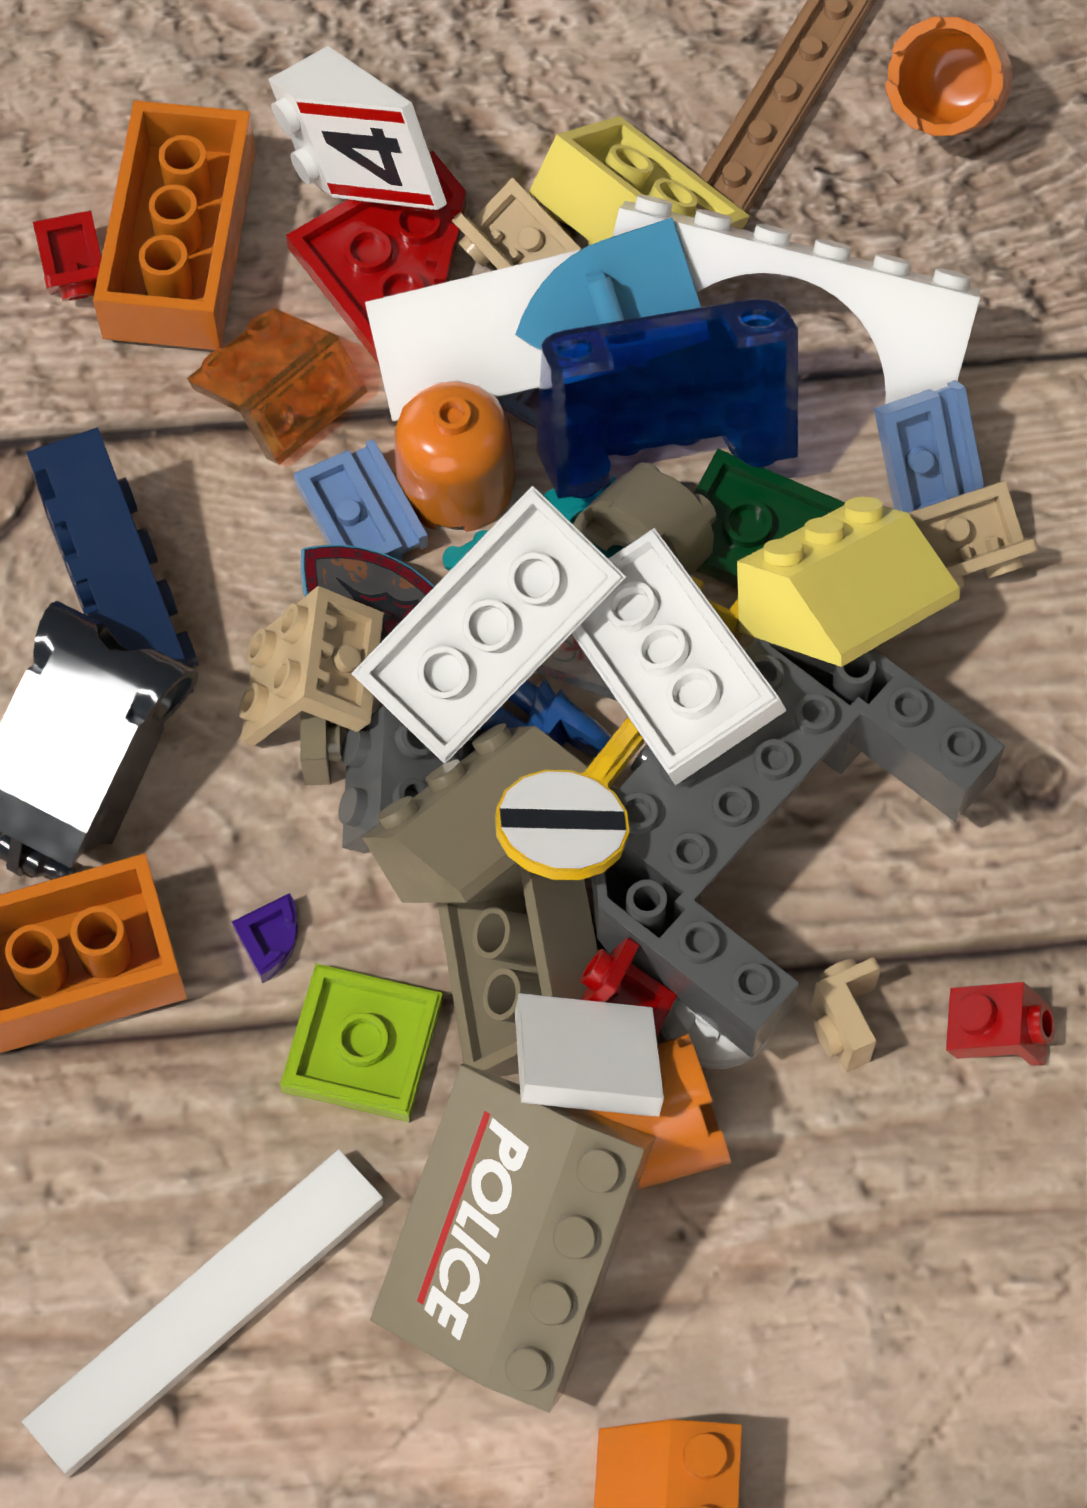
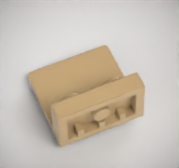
(307, 665)

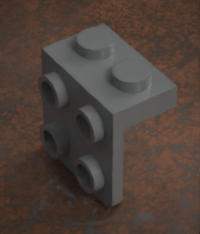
(381, 767)

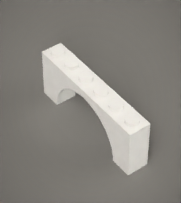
(913, 318)

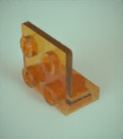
(282, 380)

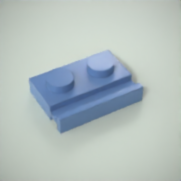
(929, 447)
(360, 503)

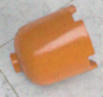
(948, 76)
(455, 455)
(687, 1127)

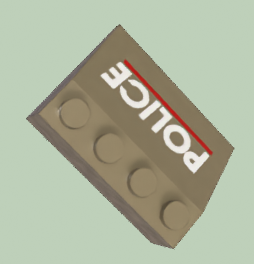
(511, 1236)

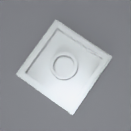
(588, 1055)

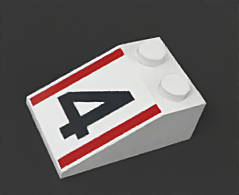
(354, 133)

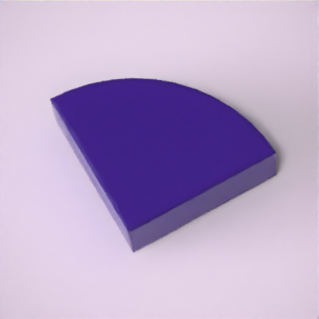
(269, 935)

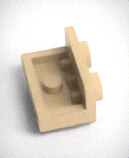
(513, 230)
(975, 532)

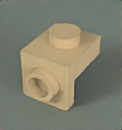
(840, 1022)

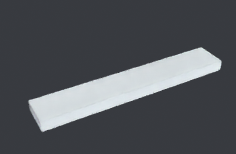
(202, 1313)

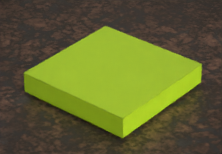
(362, 1042)

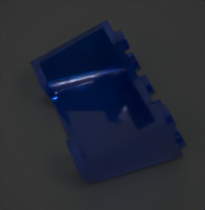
(667, 384)

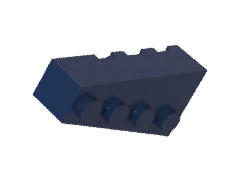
(103, 548)

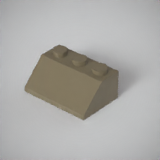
(445, 837)
(508, 941)

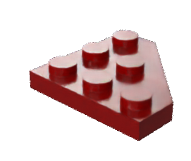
(379, 251)

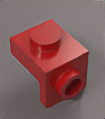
(69, 254)
(615, 980)
(999, 1022)

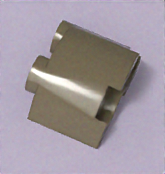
(648, 501)

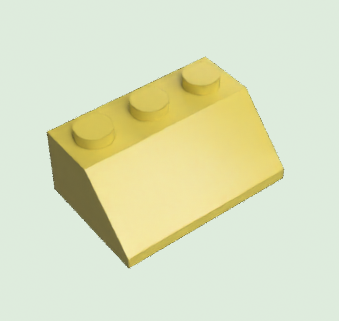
(612, 162)
(843, 583)

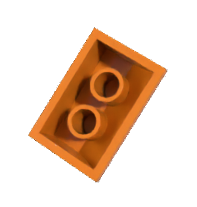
(668, 1465)

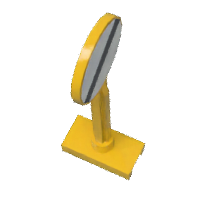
(570, 820)

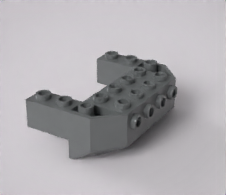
(696, 828)

